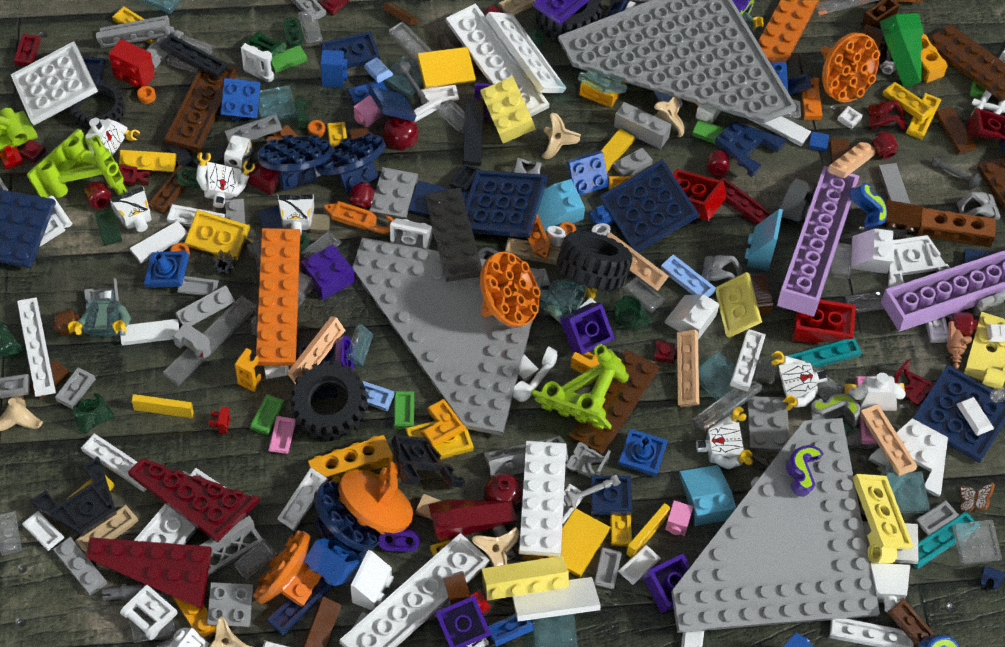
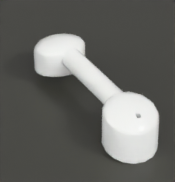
(556, 234)
(522, 390)

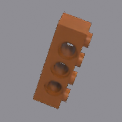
(957, 227)

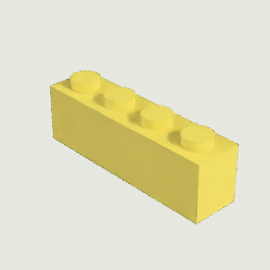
(525, 578)

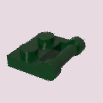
(264, 43)

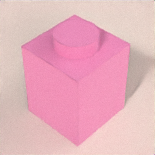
(366, 112)
(679, 518)

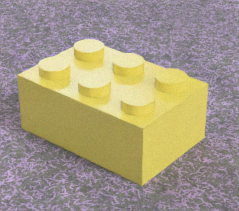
(508, 109)

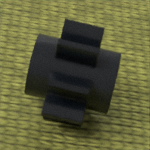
(222, 266)

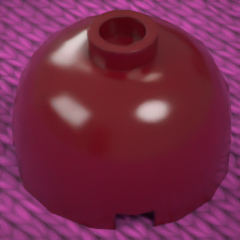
(400, 133)
(504, 488)

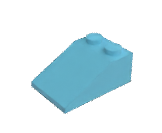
(560, 205)
(763, 242)
(708, 494)

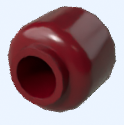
(885, 145)
(718, 163)
(97, 194)
(361, 195)
(964, 323)

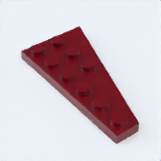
(196, 499)
(166, 567)

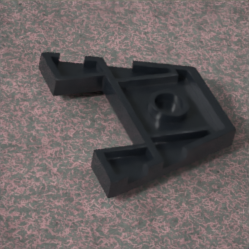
(419, 454)
(85, 508)

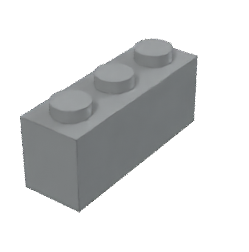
(642, 125)

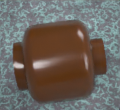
(62, 320)

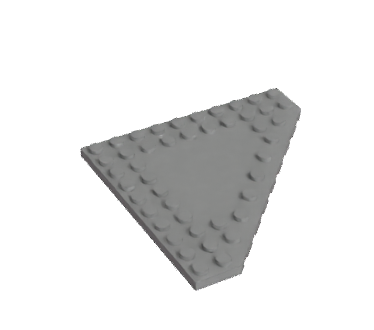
(685, 51)
(441, 323)
(783, 552)

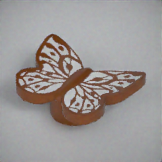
(976, 499)

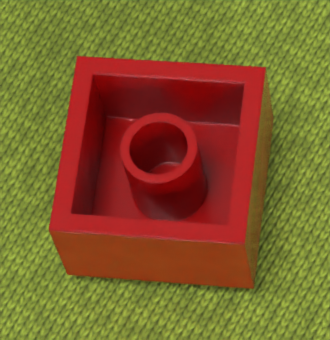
(131, 64)

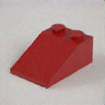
(703, 192)
(831, 323)

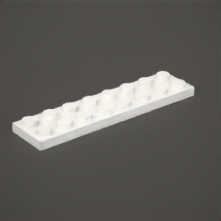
(492, 55)
(416, 598)

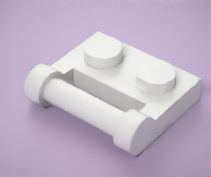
(252, 62)
(154, 606)

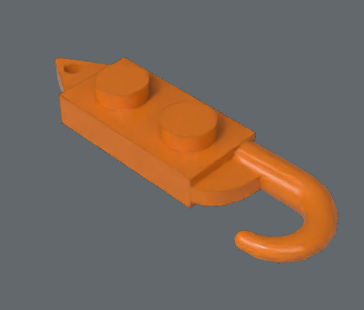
(356, 217)
(539, 241)

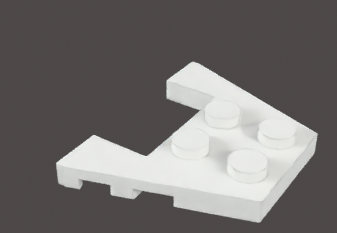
(913, 257)
(927, 450)

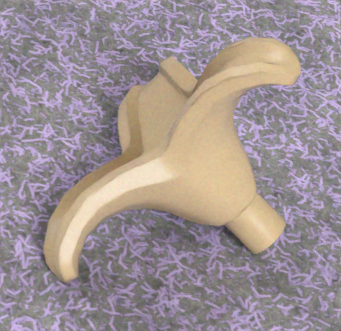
(668, 113)
(558, 136)
(18, 414)
(498, 546)
(225, 637)

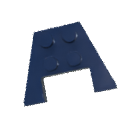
(742, 140)

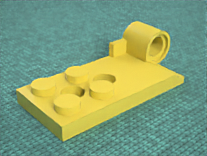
(982, 364)
(888, 528)

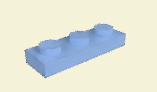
(687, 277)

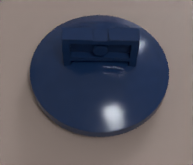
(295, 158)
(354, 160)
(339, 522)

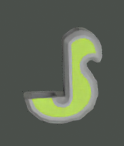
(836, 406)

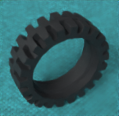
(104, 89)

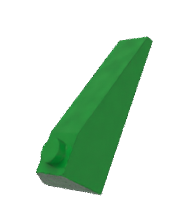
(904, 41)

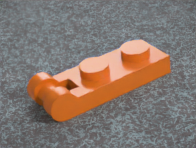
(811, 101)

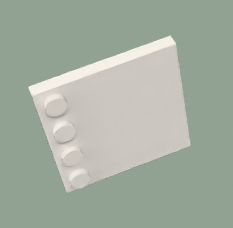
(53, 83)

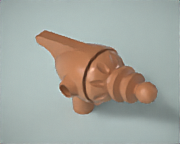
(956, 344)

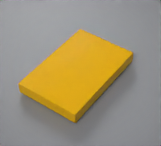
(446, 67)
(216, 233)
(457, 445)
(581, 540)

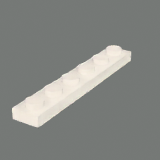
(36, 347)

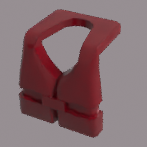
(880, 117)
(918, 386)

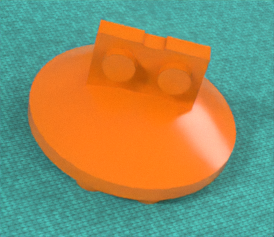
(850, 67)
(509, 290)
(376, 499)
(288, 573)

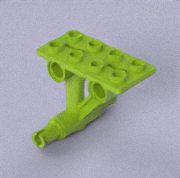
(15, 128)
(74, 162)
(585, 406)

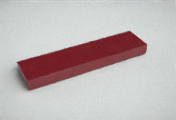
(744, 203)

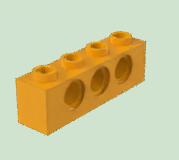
(932, 63)
(380, 458)

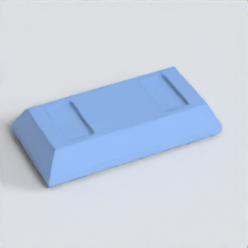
(377, 70)

